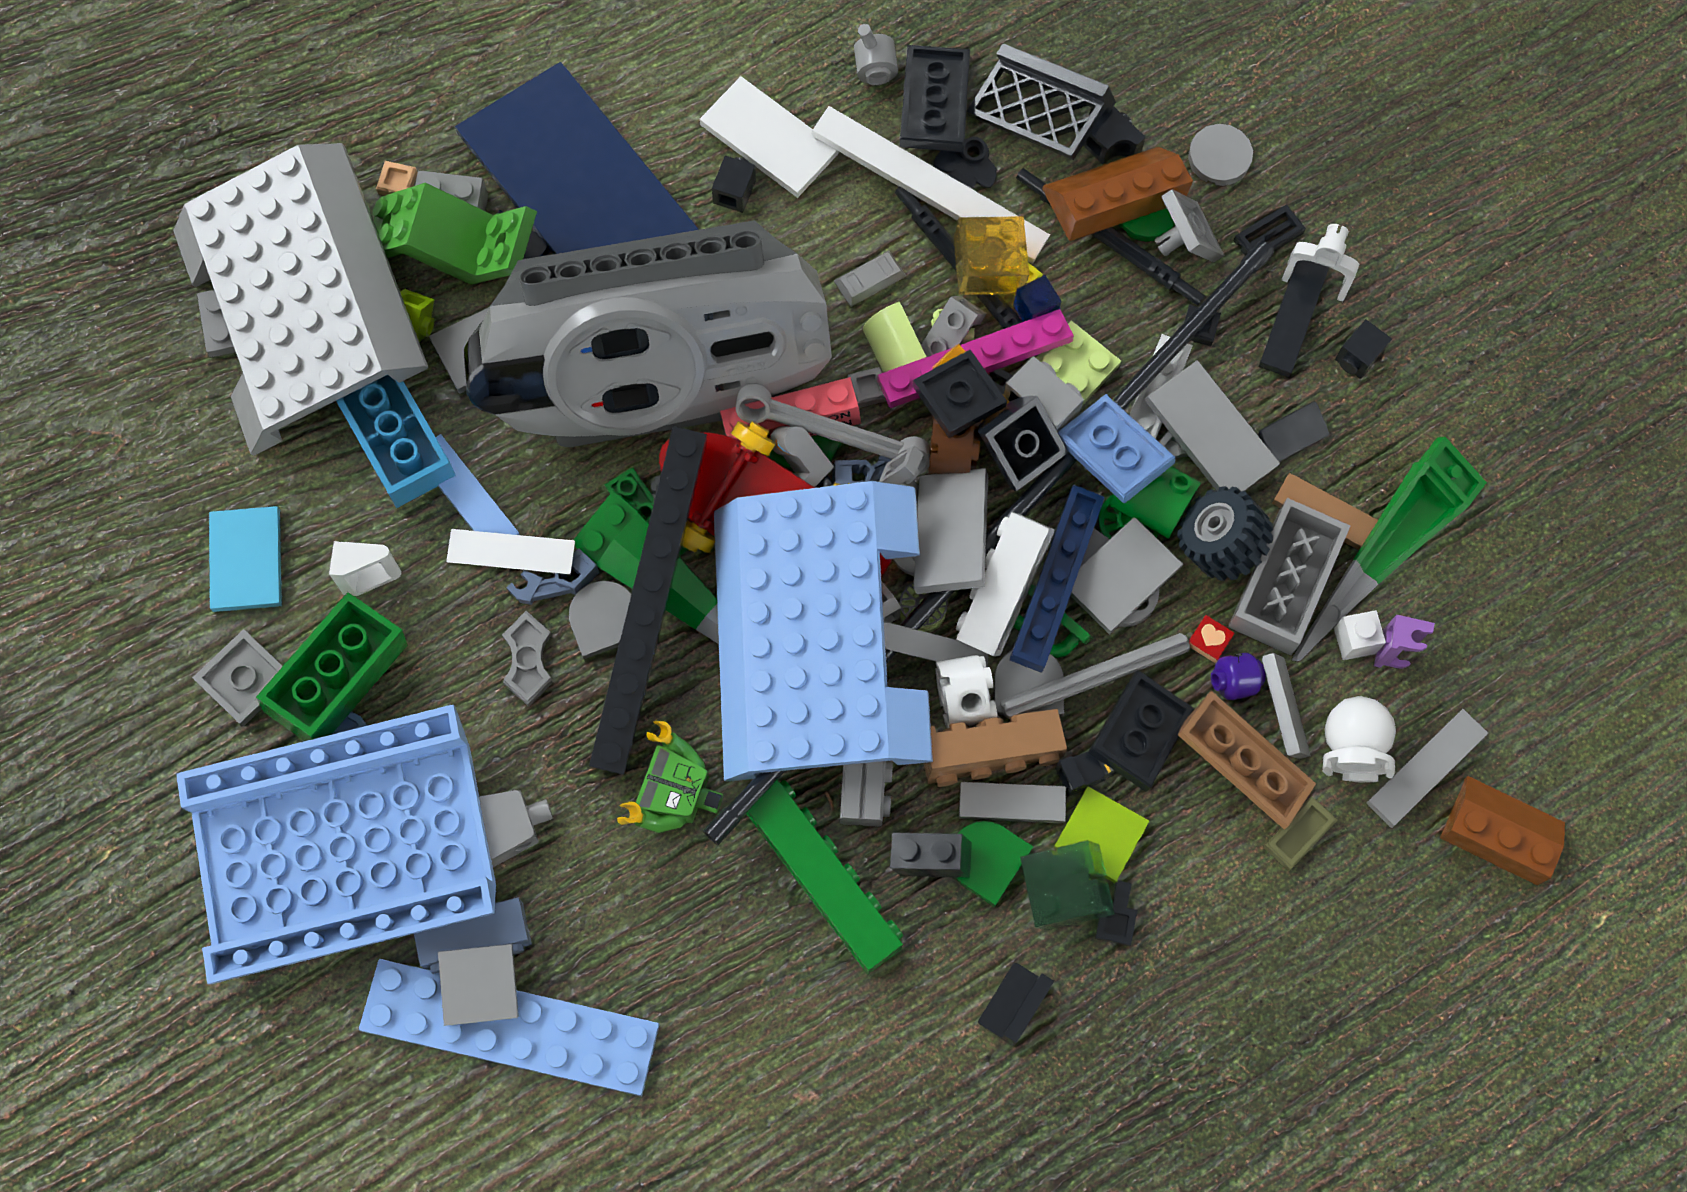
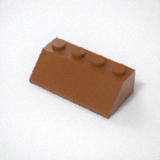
(1116, 191)

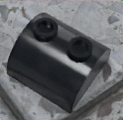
(1022, 440)

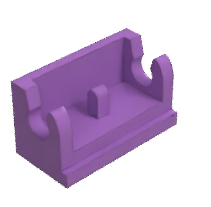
(1400, 635)

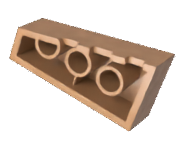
(995, 746)

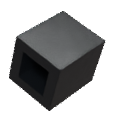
(734, 183)
(1362, 349)

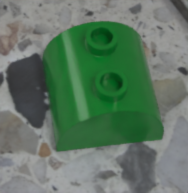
(1162, 501)

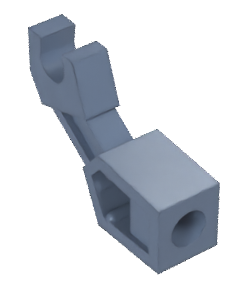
(843, 470)
(542, 589)

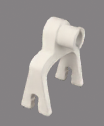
(1328, 253)

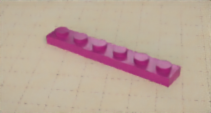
(992, 351)

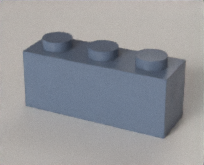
(503, 927)

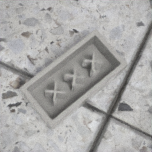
(1290, 578)

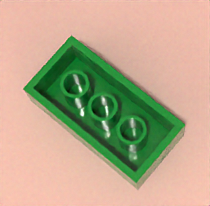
(332, 670)

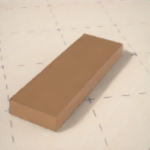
(1319, 500)

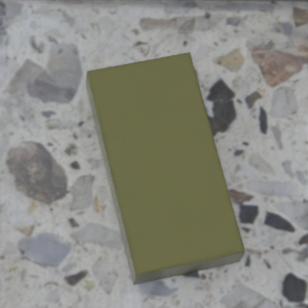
(1301, 835)

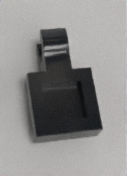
(1118, 927)

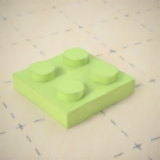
(1082, 362)

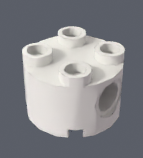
(964, 690)

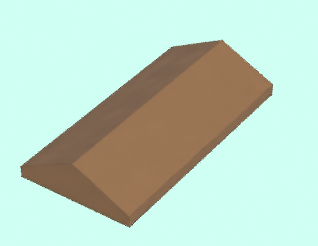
(1247, 759)

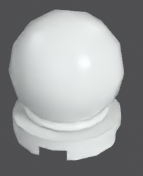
(1360, 736)

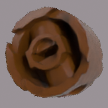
(953, 454)

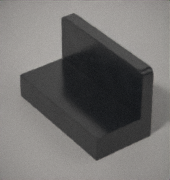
(1015, 1003)

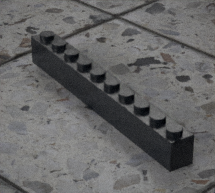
(648, 601)

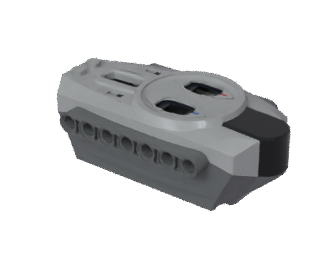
(647, 334)

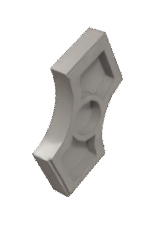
(527, 674)

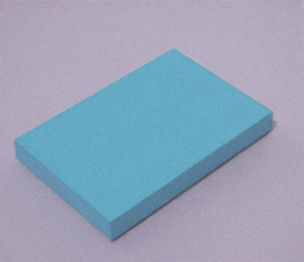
(245, 559)

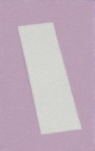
(510, 551)

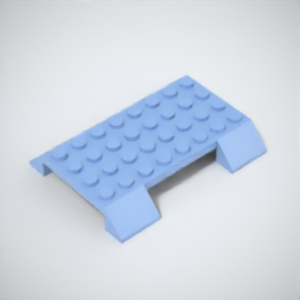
(808, 630)

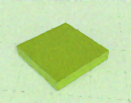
(1106, 824)

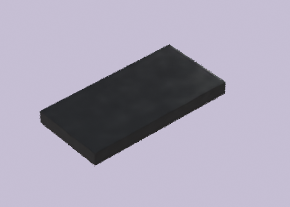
(935, 98)

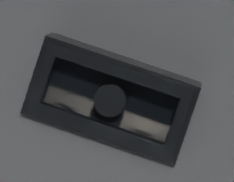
(1295, 432)

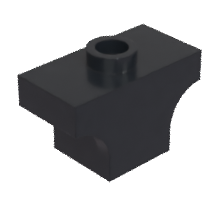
(1114, 137)

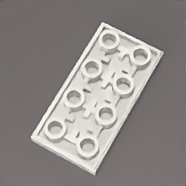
(768, 136)

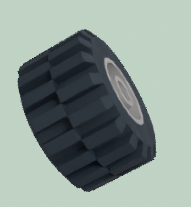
(1225, 533)

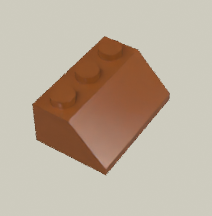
(1505, 831)

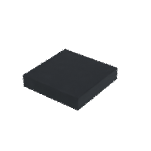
(959, 393)

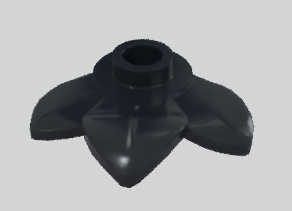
(966, 168)

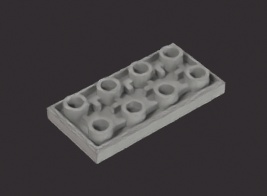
(1211, 429)
(951, 531)

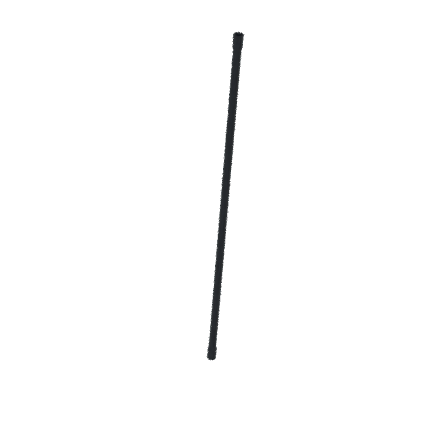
(731, 815)

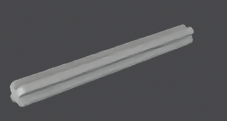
(1095, 675)

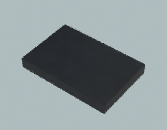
(1141, 730)

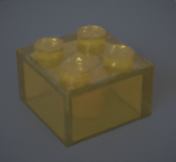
(990, 255)

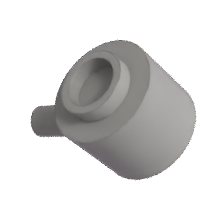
(875, 57)

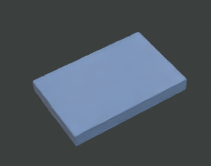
(1115, 448)

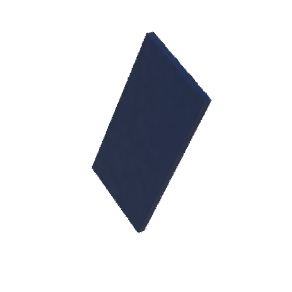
(571, 166)

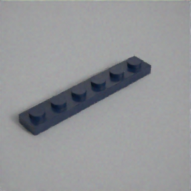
(1057, 579)

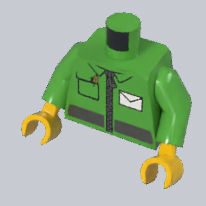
(672, 786)

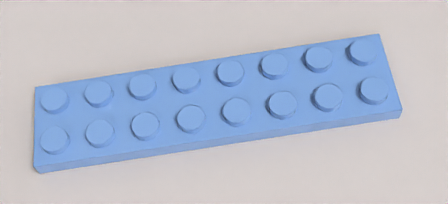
(545, 1038)

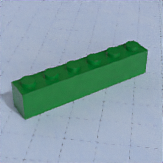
(824, 878)

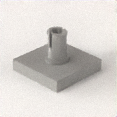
(1189, 229)

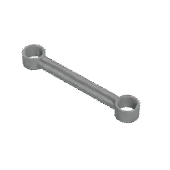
(825, 426)

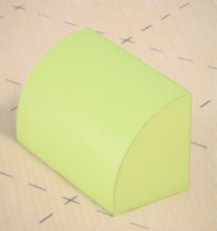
(893, 338)

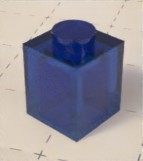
(1036, 299)

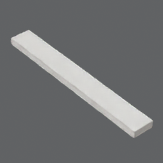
(914, 174)

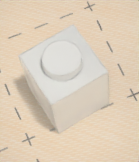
(1359, 635)

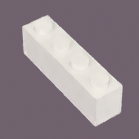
(1007, 582)

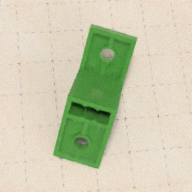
(452, 233)

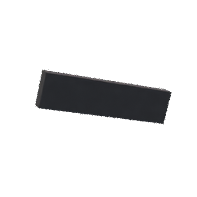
(1293, 317)

